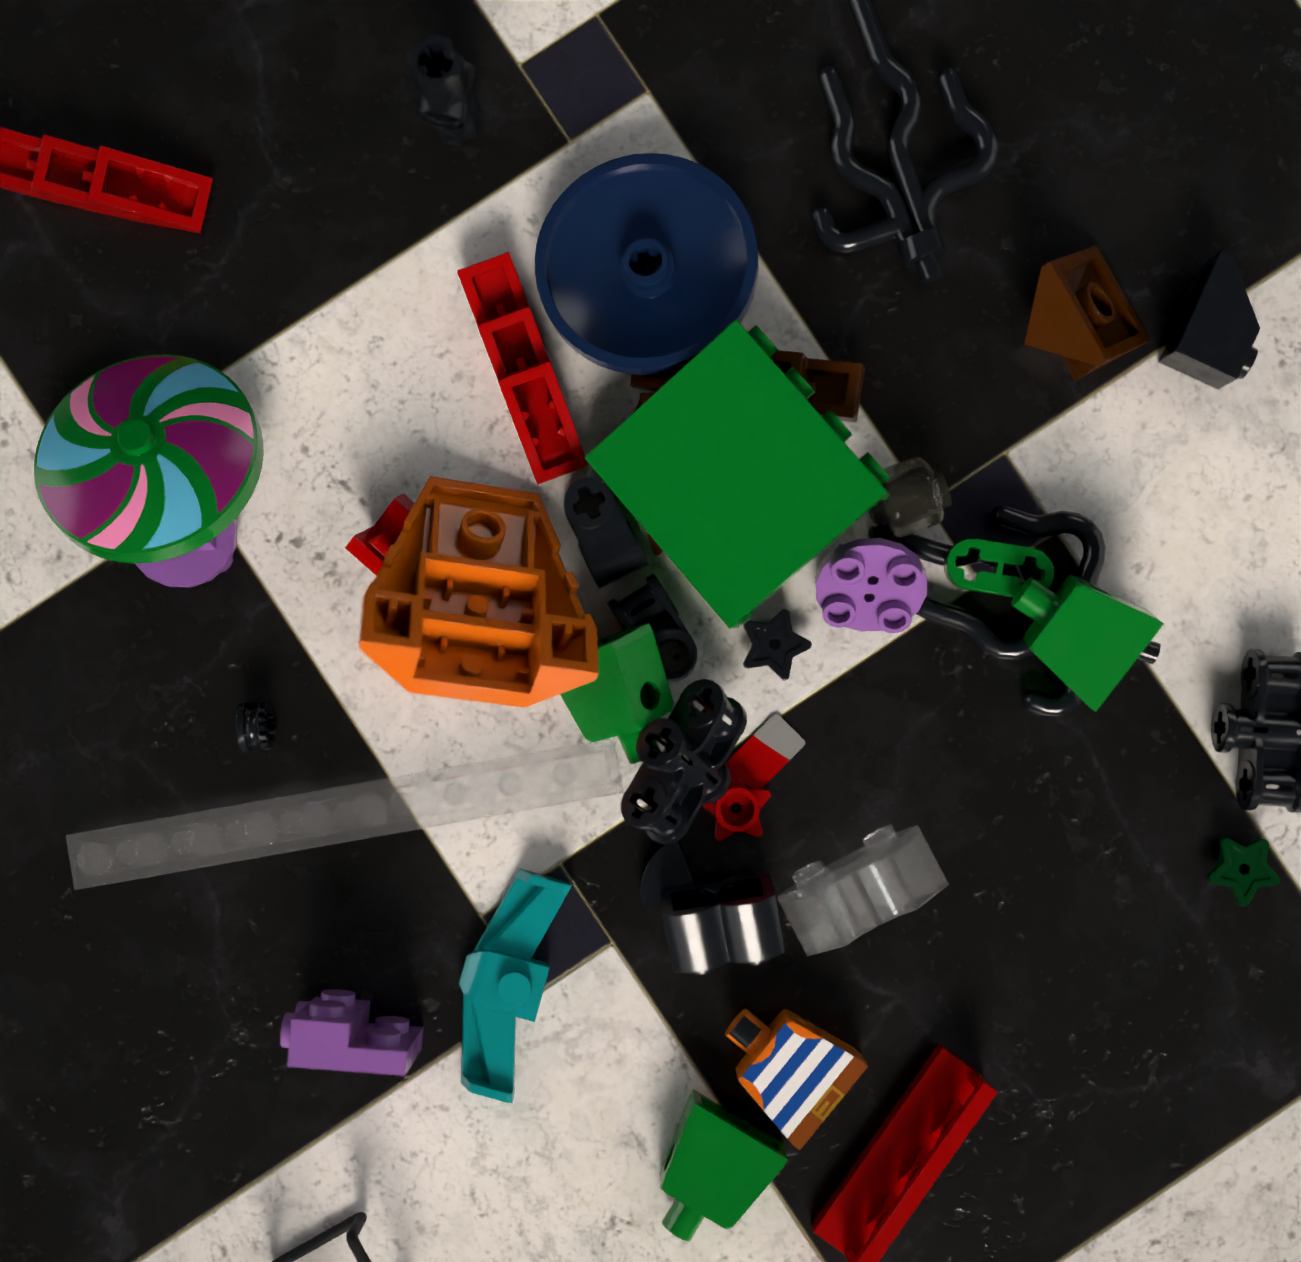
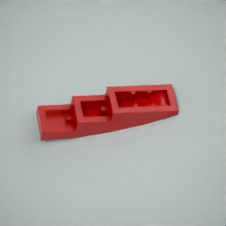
(103, 181)
(522, 367)

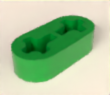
(1000, 555)

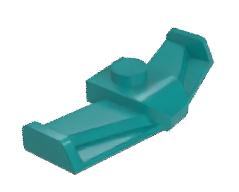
(505, 982)

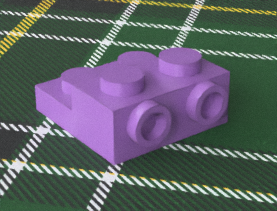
(337, 1035)

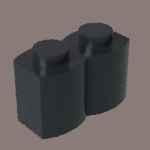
(722, 923)

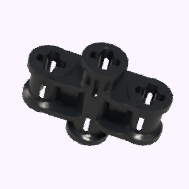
(1274, 748)
(675, 778)

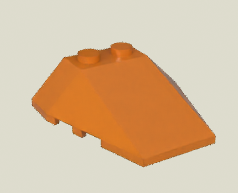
(478, 601)

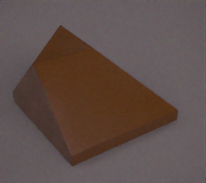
(1082, 314)

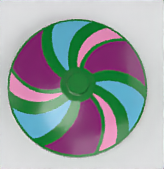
(149, 458)

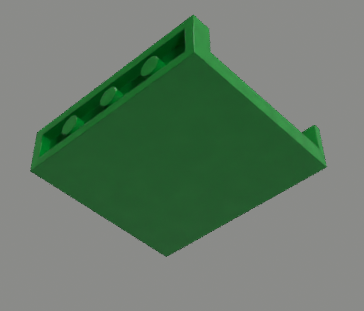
(738, 473)

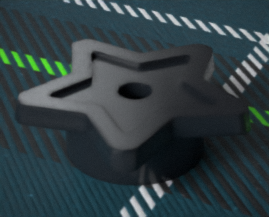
(790, 644)

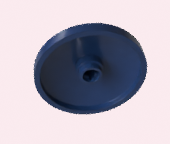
(646, 262)

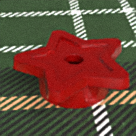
(747, 818)

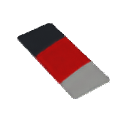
(764, 754)

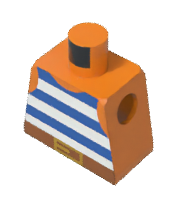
(794, 1070)

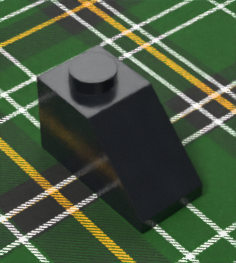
(1214, 327)

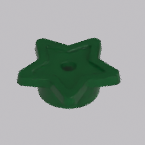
(1232, 857)

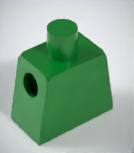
(1085, 634)
(626, 692)
(715, 1167)

